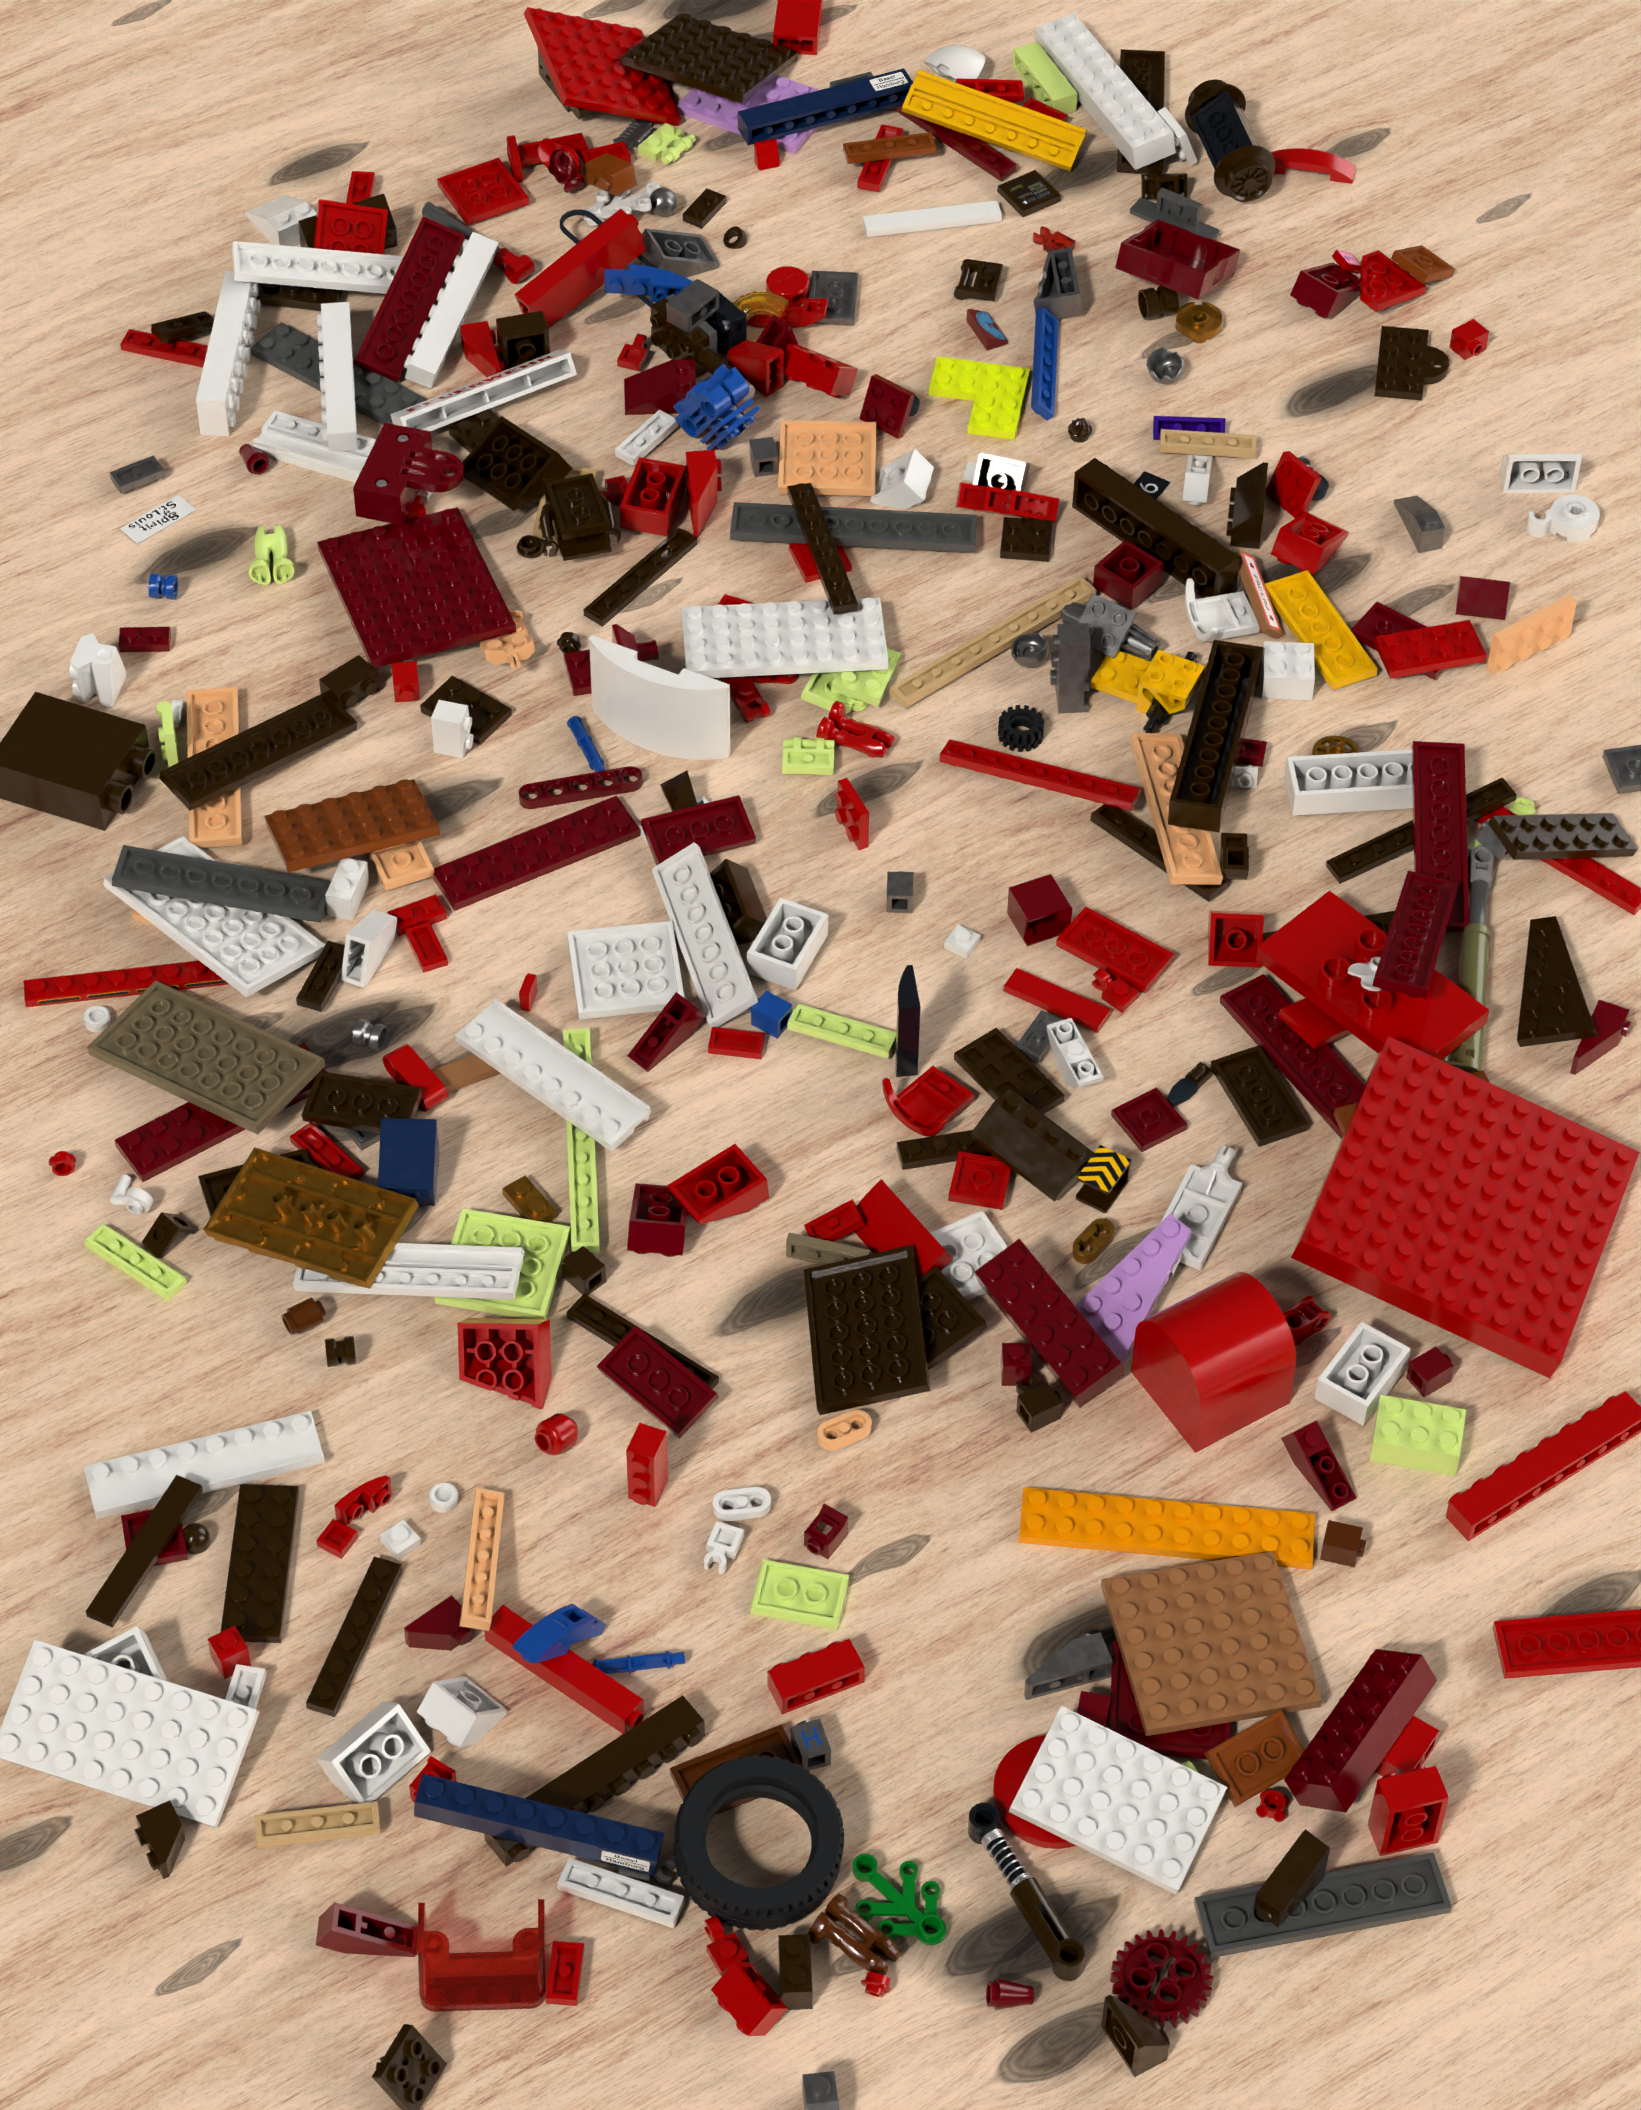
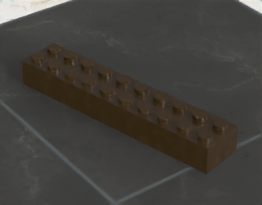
(1215, 736)

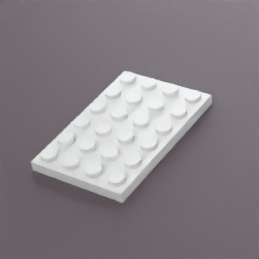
(1118, 1799)

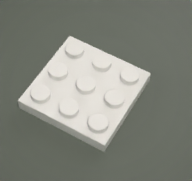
(971, 1245)

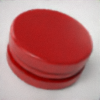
(789, 283)

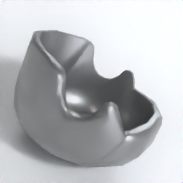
(1165, 366)
(1030, 650)

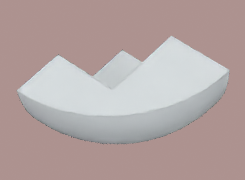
(956, 62)

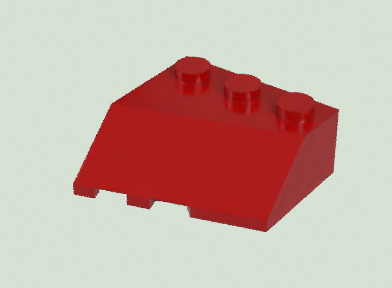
(507, 1356)

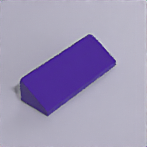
(1199, 424)

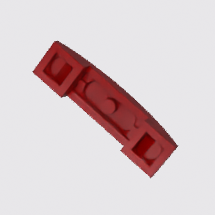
(1315, 161)
(796, 316)

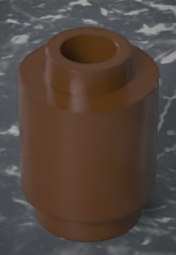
(303, 1316)

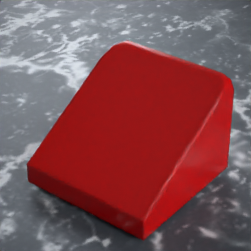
(766, 154)

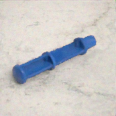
(585, 743)
(640, 1662)

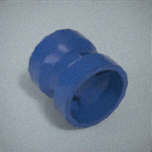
(163, 586)

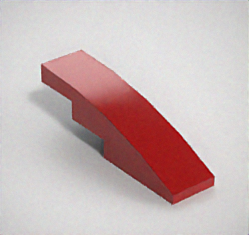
(1007, 502)

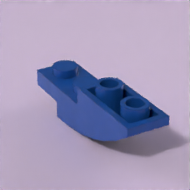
(644, 281)
(556, 1633)

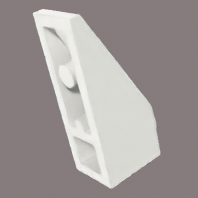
(1197, 479)

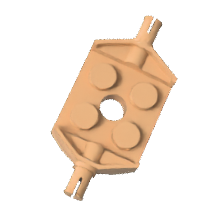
(509, 647)

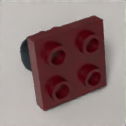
(888, 406)

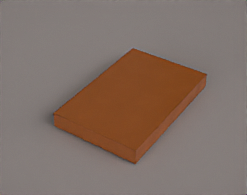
(1256, 1757)

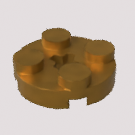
(1188, 318)

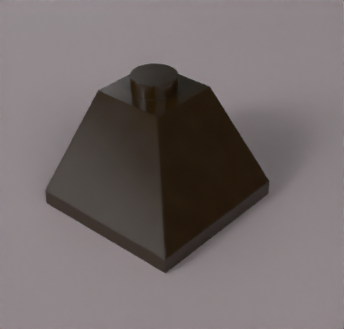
(1134, 2036)

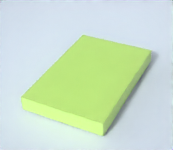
(799, 1594)

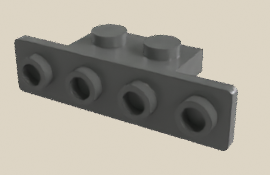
(1176, 211)

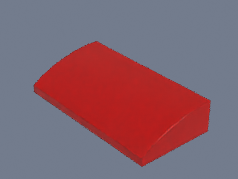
(894, 1226)

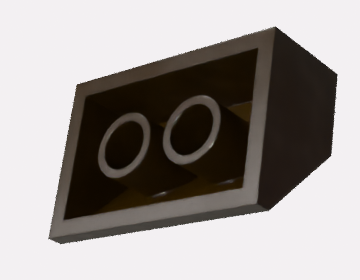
(1247, 508)
(739, 900)

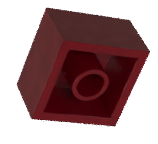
(1128, 574)

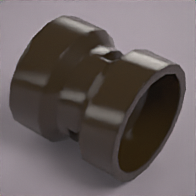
(340, 1351)

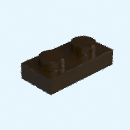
(704, 208)

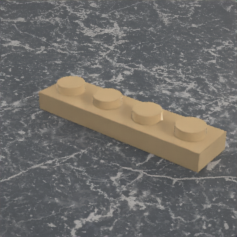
(1208, 443)
(317, 1824)

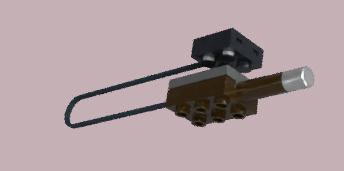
(722, 329)

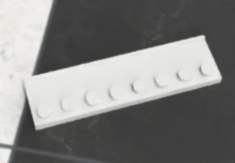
(302, 444)
(553, 1075)
(433, 1272)
(211, 1461)

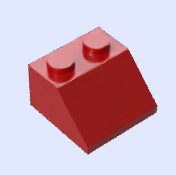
(1234, 938)

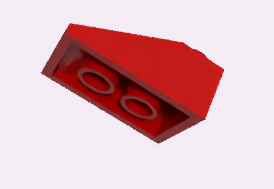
(702, 486)
(1308, 542)
(721, 1187)

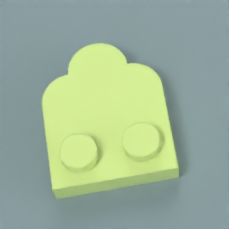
(819, 693)

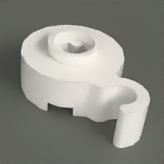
(1569, 516)

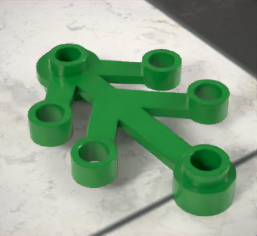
(901, 1904)

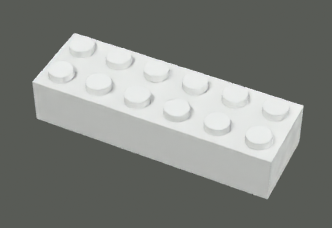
(1349, 782)

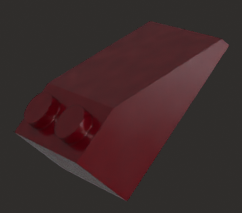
(1326, 289)
(659, 387)
(656, 1222)

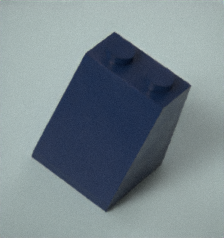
(409, 1158)

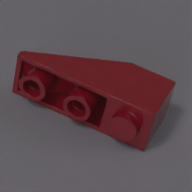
(1319, 1465)

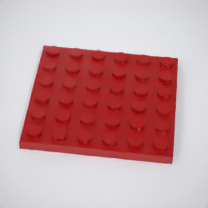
(588, 69)

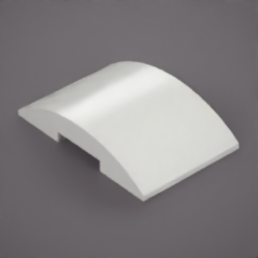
(657, 708)

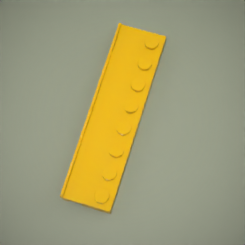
(994, 120)

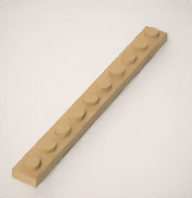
(990, 643)

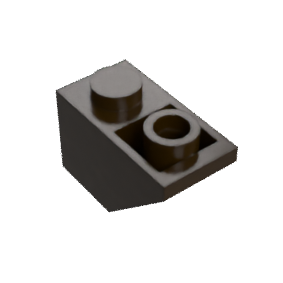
(162, 1834)

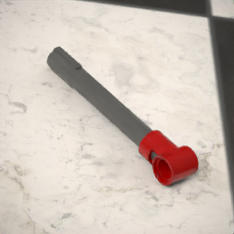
(515, 267)

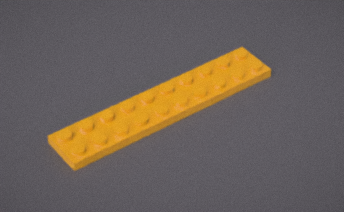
(1164, 1527)

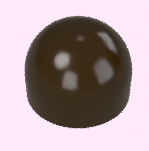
(733, 232)
(196, 1538)

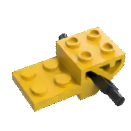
(1155, 685)

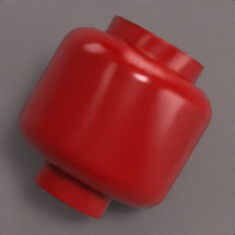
(556, 1434)

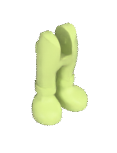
(264, 545)

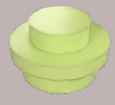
(1522, 806)

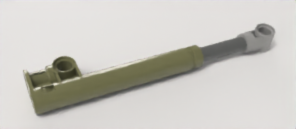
(1475, 955)

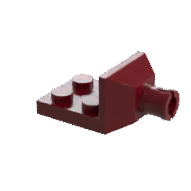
(578, 662)

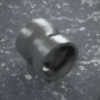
(368, 1034)

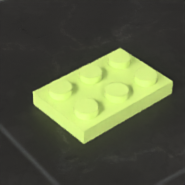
(866, 685)

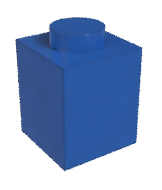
(771, 1014)

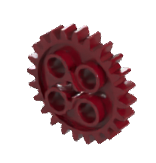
(1188, 1992)

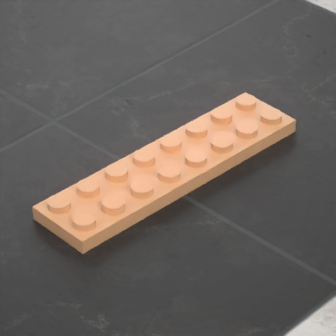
(210, 720)
(1185, 851)

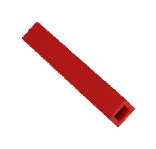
(570, 1675)

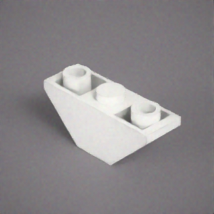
(1072, 1055)

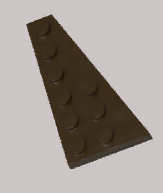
(1551, 994)

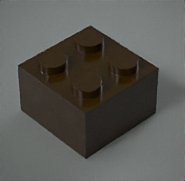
(522, 338)

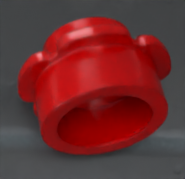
(62, 1163)
(876, 1984)

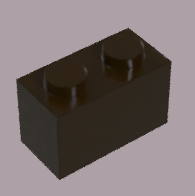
(350, 682)
(795, 1971)

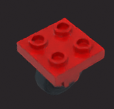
(1295, 485)

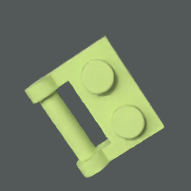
(167, 733)

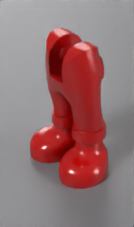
(854, 734)

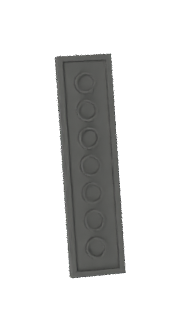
(299, 358)
(221, 883)
(1337, 1905)

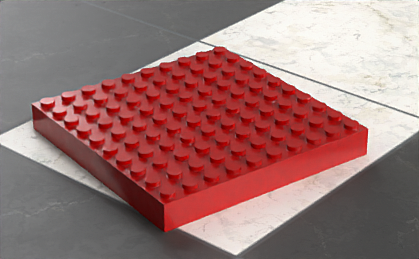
(1467, 1207)

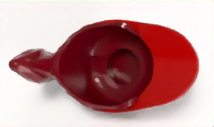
(562, 164)

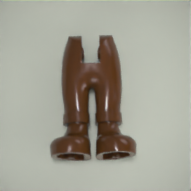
(860, 1952)

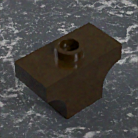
(1154, 182)

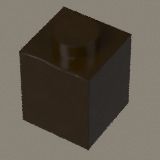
(584, 1271)

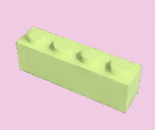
(1044, 77)

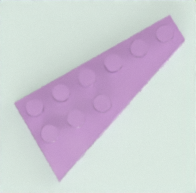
(1133, 1286)

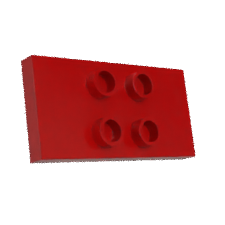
(1314, 960)

